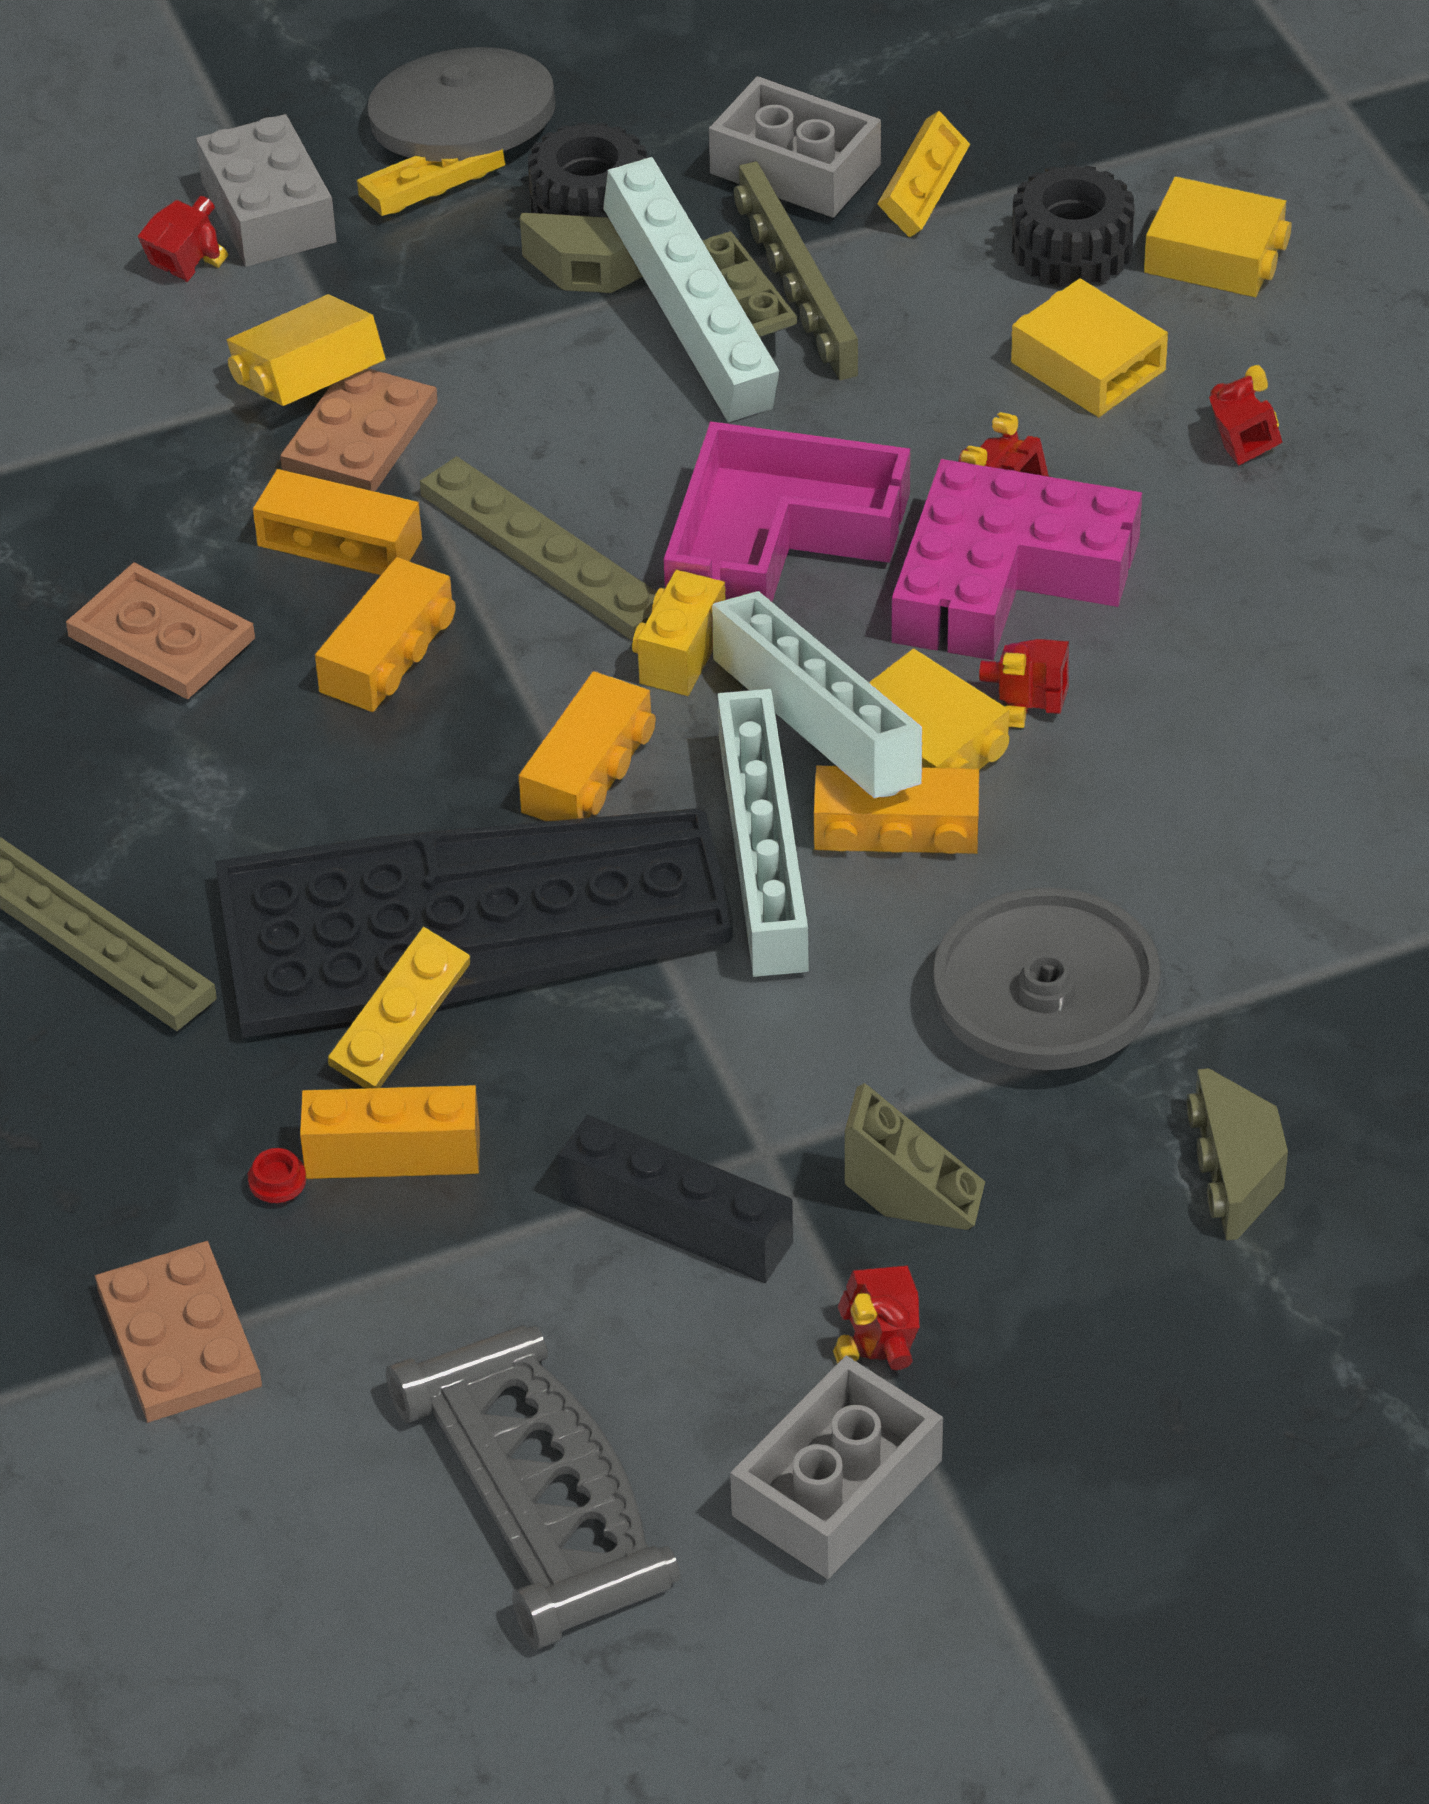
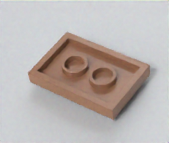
(359, 429)
(160, 630)
(178, 1331)

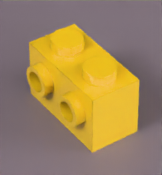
(678, 633)

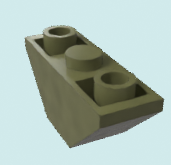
(577, 252)
(750, 286)
(1239, 1148)
(904, 1168)

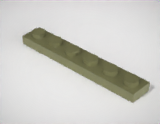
(800, 275)
(540, 545)
(101, 940)

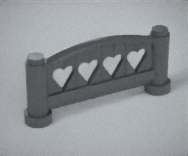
(564, 1583)

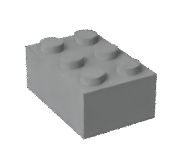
(804, 144)
(266, 190)
(836, 1466)

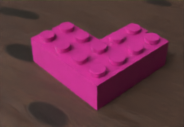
(780, 492)
(1007, 533)

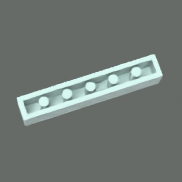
(690, 289)
(818, 694)
(763, 833)

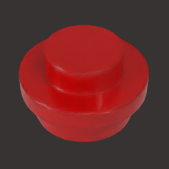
(276, 1176)

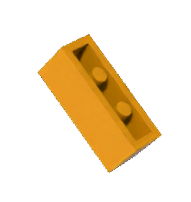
(336, 522)
(385, 634)
(586, 750)
(922, 818)
(390, 1132)

